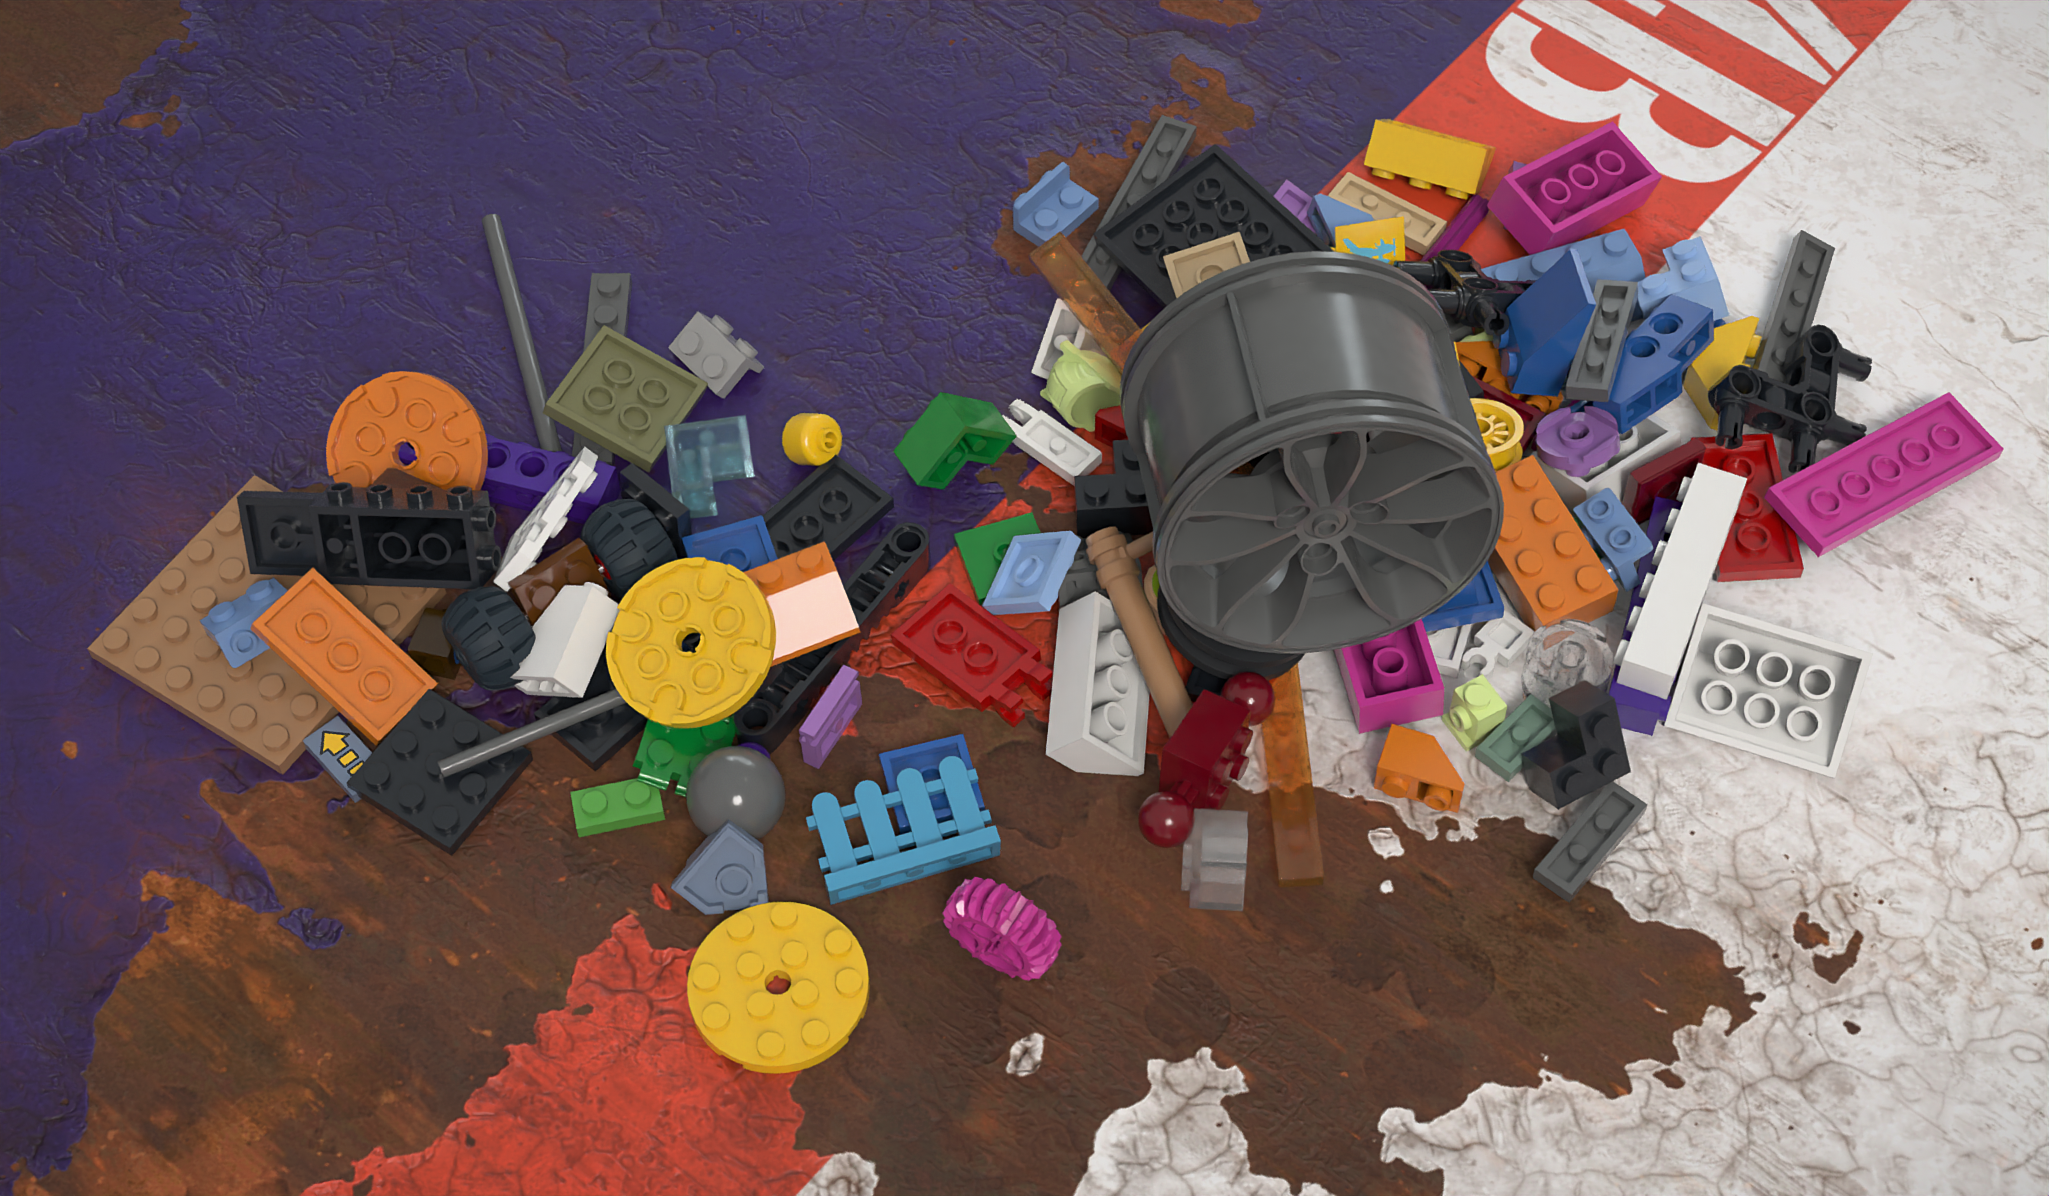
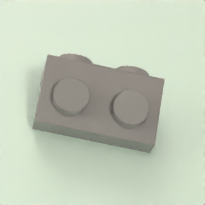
(714, 353)

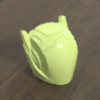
(1082, 385)

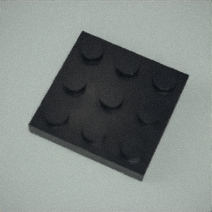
(409, 786)

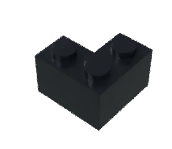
(1113, 498)
(1583, 753)

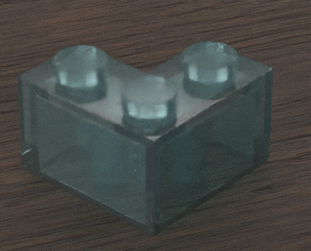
(704, 455)

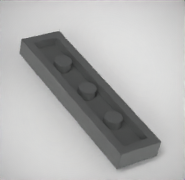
(1603, 341)

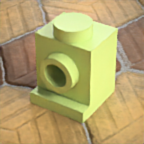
(1474, 712)

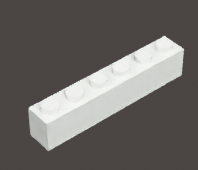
(1680, 582)

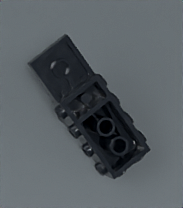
(374, 535)

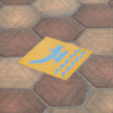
(1373, 239)

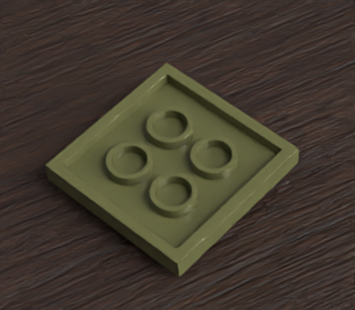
(624, 398)

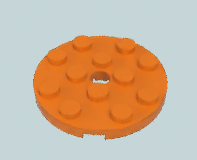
(401, 410)

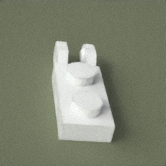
(1052, 442)

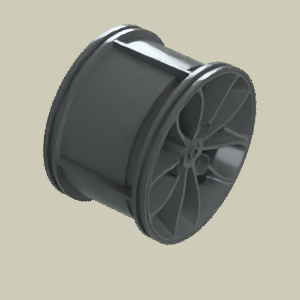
(1328, 529)

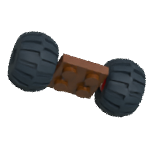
(614, 551)

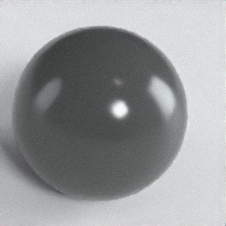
(738, 787)

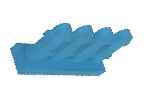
(931, 851)

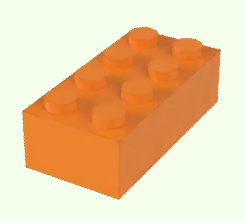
(1544, 554)

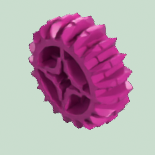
(1002, 928)

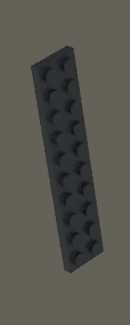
(828, 506)

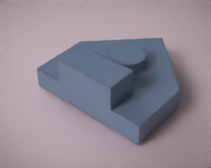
(724, 872)

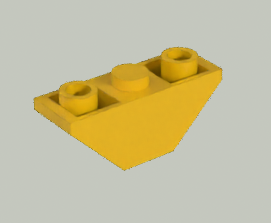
(1730, 348)

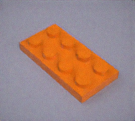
(343, 656)

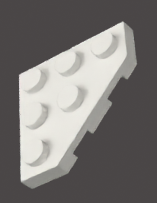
(546, 519)

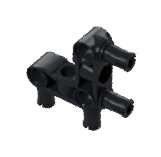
(1465, 290)
(1793, 410)

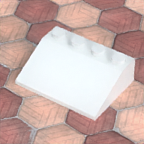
(1768, 690)

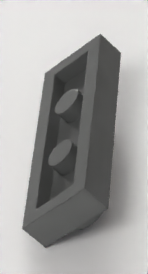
(1589, 841)

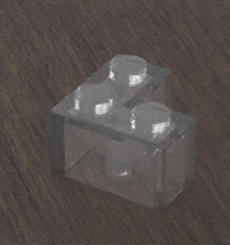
(1216, 860)

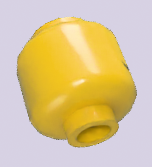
(811, 439)

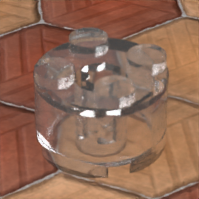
(1564, 657)

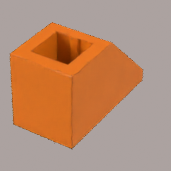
(1419, 770)

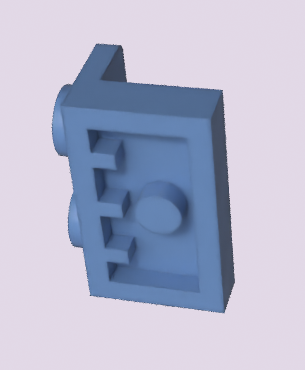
(1052, 207)

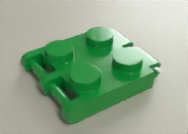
(675, 752)

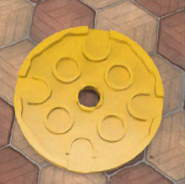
(732, 651)
(784, 1029)

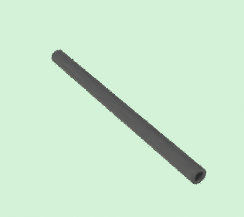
(520, 332)

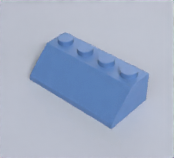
(1603, 258)

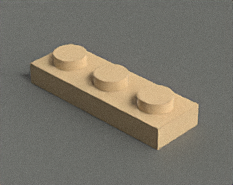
(1420, 226)

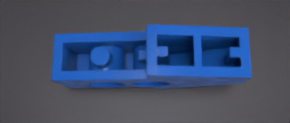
(1655, 359)

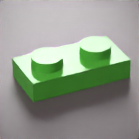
(616, 807)

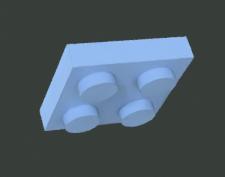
(1032, 573)

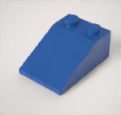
(1546, 328)

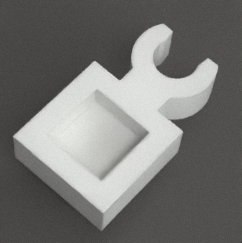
(1498, 641)

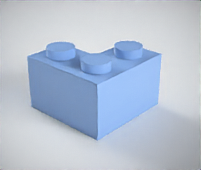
(1689, 277)

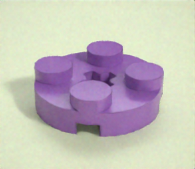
(1577, 439)

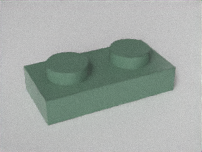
(1520, 731)

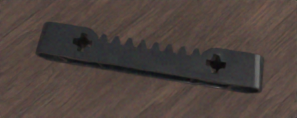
(871, 591)

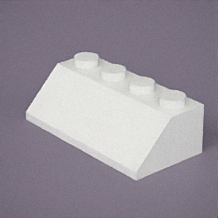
(1096, 693)

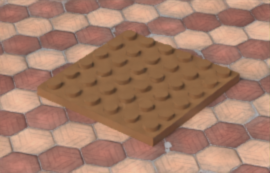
(263, 702)

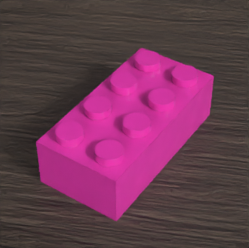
(1574, 190)
(1392, 679)

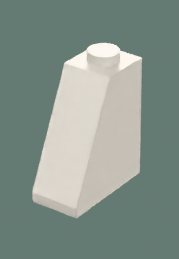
(568, 642)

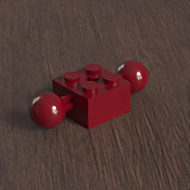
(1205, 757)

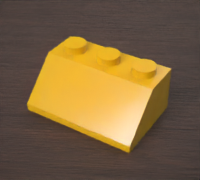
(1428, 157)

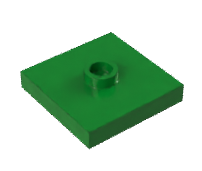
(985, 548)

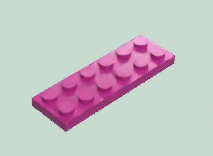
(1883, 474)

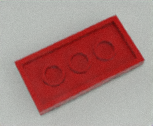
(1759, 539)

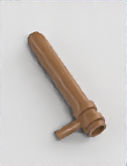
(1119, 577)

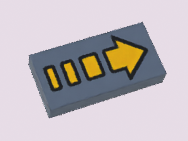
(338, 752)

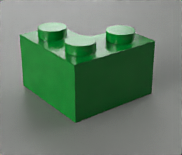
(951, 434)

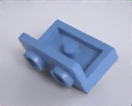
(1613, 536)
(231, 622)

